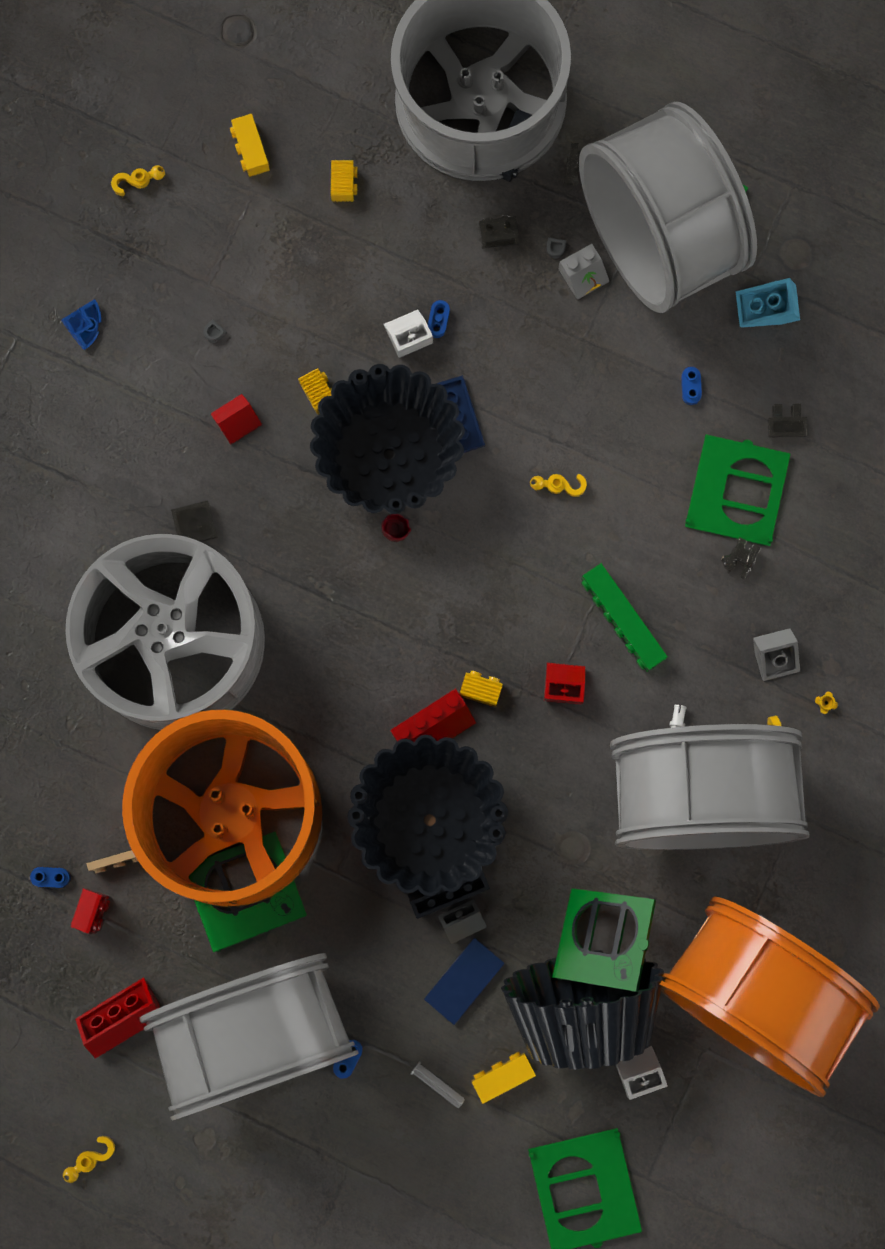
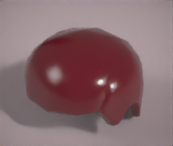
(395, 527)

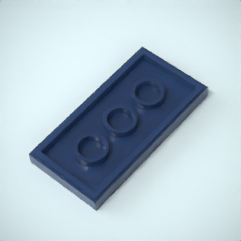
(459, 394)
(464, 981)

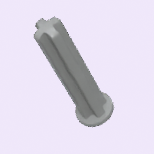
(437, 1085)

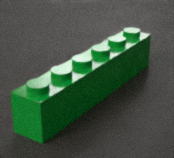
(624, 618)

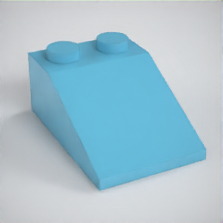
(768, 304)

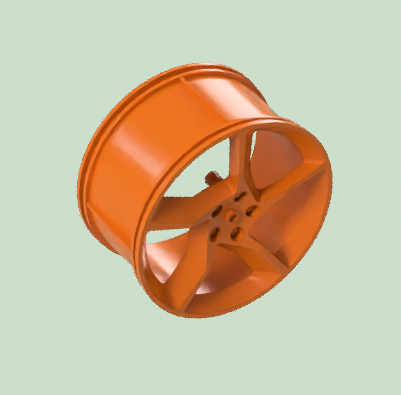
(225, 811)
(769, 995)

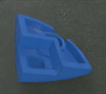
(84, 324)

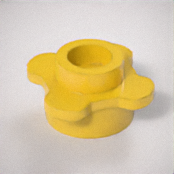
(832, 704)

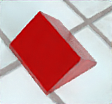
(236, 419)

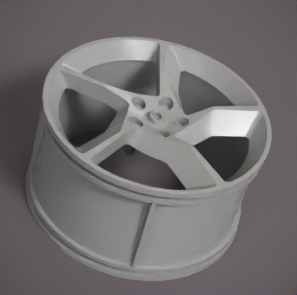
(482, 88)
(668, 206)
(162, 627)
(709, 787)
(248, 1035)

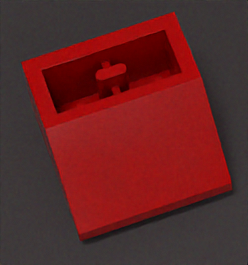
(564, 683)
(90, 911)

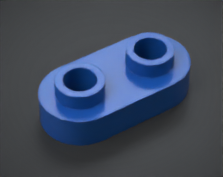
(437, 319)
(691, 384)
(49, 877)
(350, 1062)

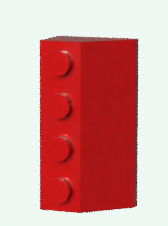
(440, 719)
(116, 1018)

